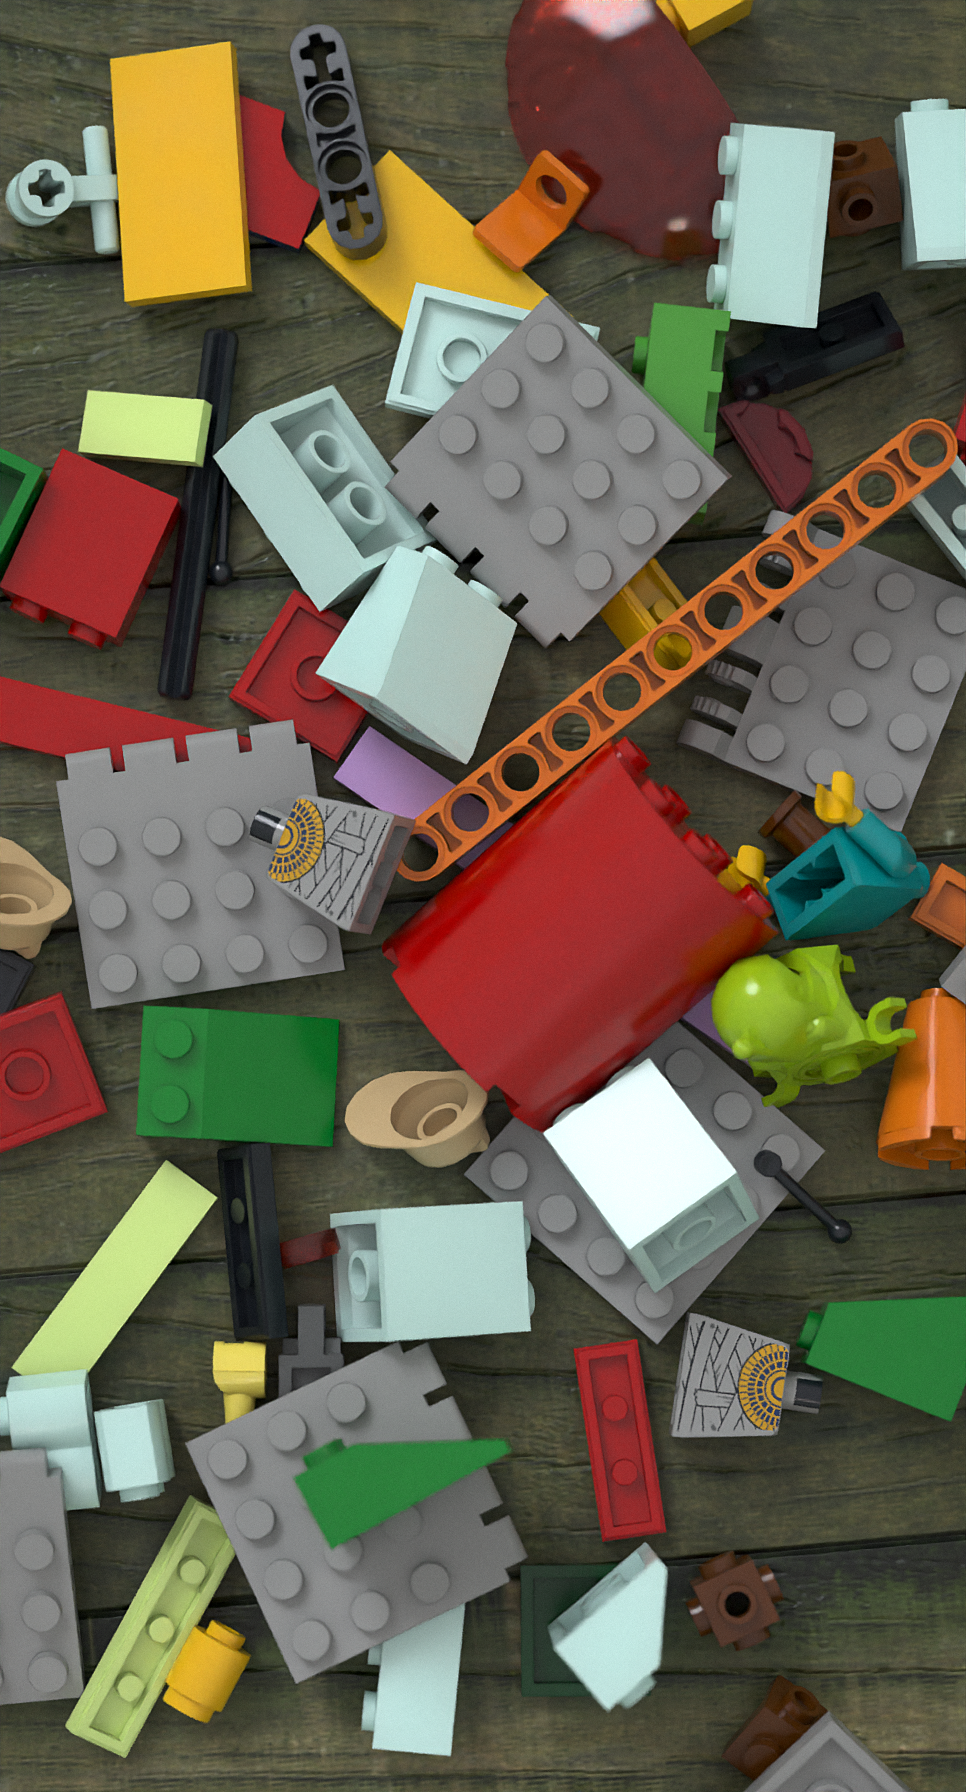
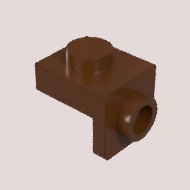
(773, 1727)

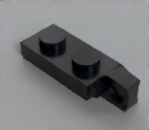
(801, 355)

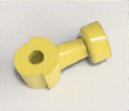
(240, 1375)

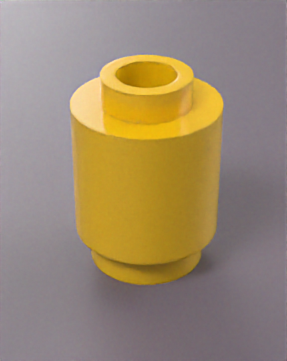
(206, 1670)

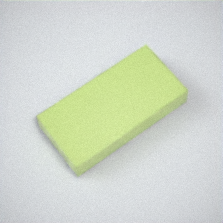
(145, 428)

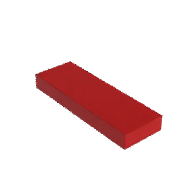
(619, 1440)

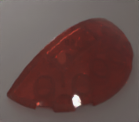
(625, 113)

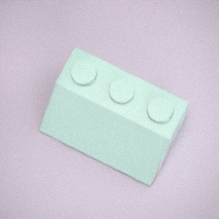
(771, 223)
(321, 494)
(616, 1630)

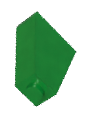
(893, 1347)

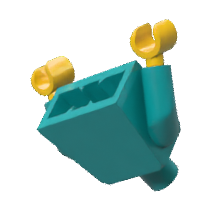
(844, 879)

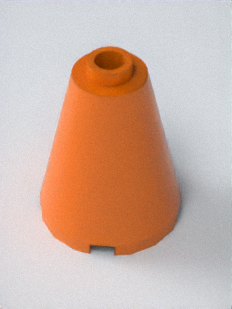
(928, 1087)

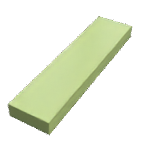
(119, 1275)
(154, 1630)

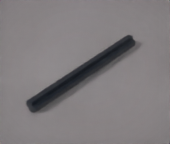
(197, 523)

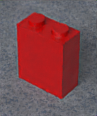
(90, 550)

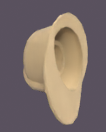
(28, 900)
(424, 1113)

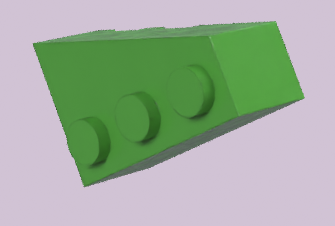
(684, 368)

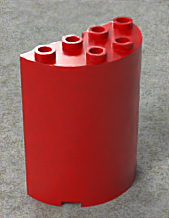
(577, 937)

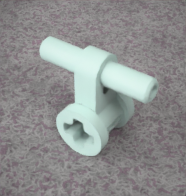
(95, 190)

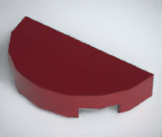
(773, 448)

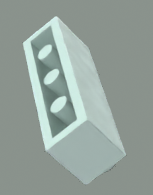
(416, 1687)

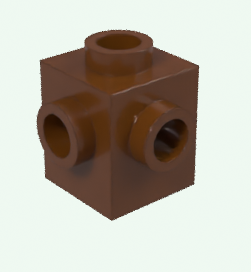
(862, 188)
(719, 1579)

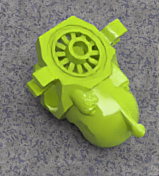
(798, 1021)

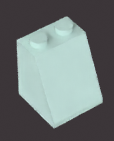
(932, 185)
(423, 652)
(651, 1173)
(432, 1272)

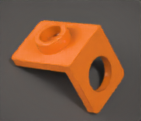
(528, 217)

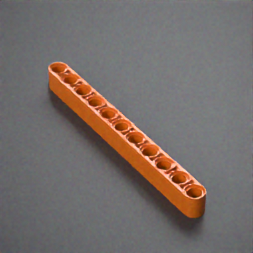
(689, 622)

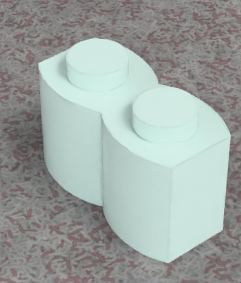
(57, 1415)
(135, 1449)

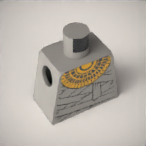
(334, 856)
(735, 1382)

